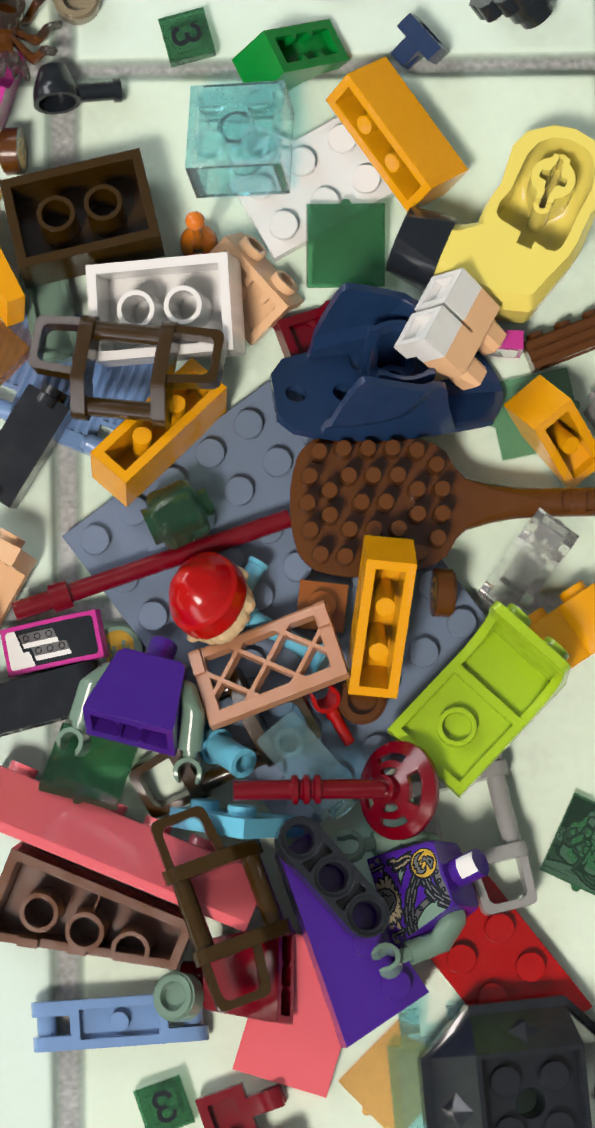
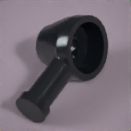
(59, 93)

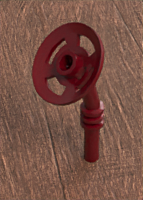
(382, 790)

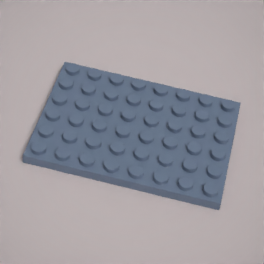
(248, 474)

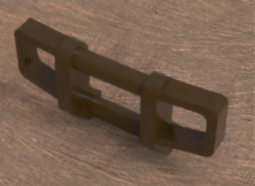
(163, 378)
(217, 776)
(180, 879)

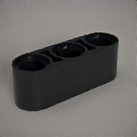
(40, 698)
(355, 886)

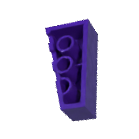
(344, 966)

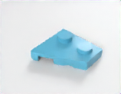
(237, 820)

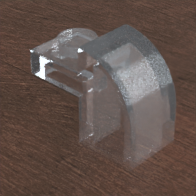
(528, 561)

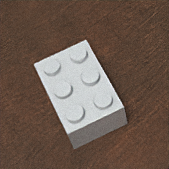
(178, 289)

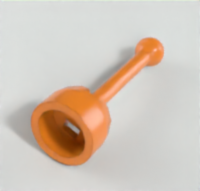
(197, 235)

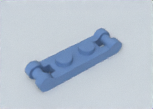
(109, 1023)

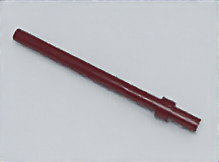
(63, 594)

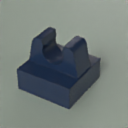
(417, 44)

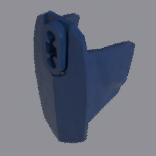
(362, 388)

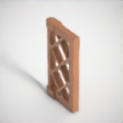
(299, 684)

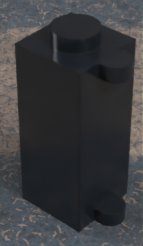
(29, 439)

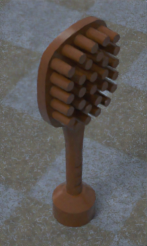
(401, 493)

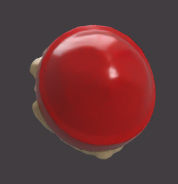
(210, 598)

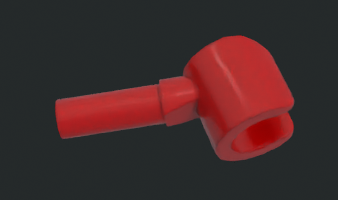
(329, 706)

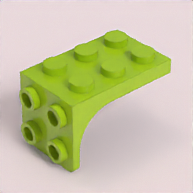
(484, 697)

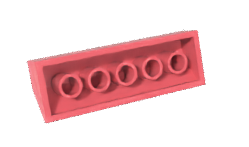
(117, 845)

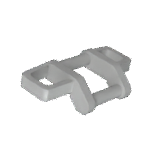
(512, 845)

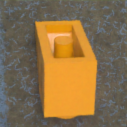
(554, 430)

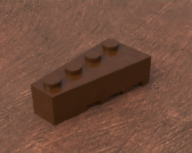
(85, 913)

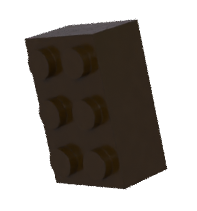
(81, 217)

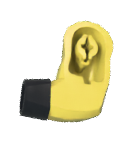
(524, 232)

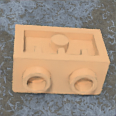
(265, 290)

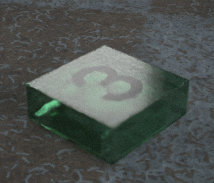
(187, 37)
(165, 1104)

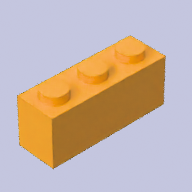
(396, 134)
(141, 453)
(381, 616)

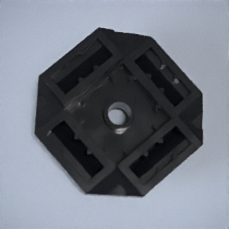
(498, 1051)

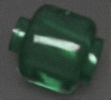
(178, 514)

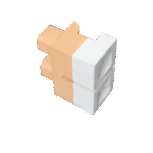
(451, 326)

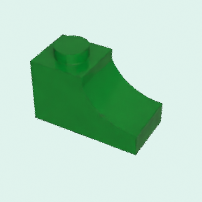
(291, 54)

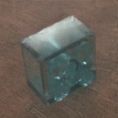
(240, 139)

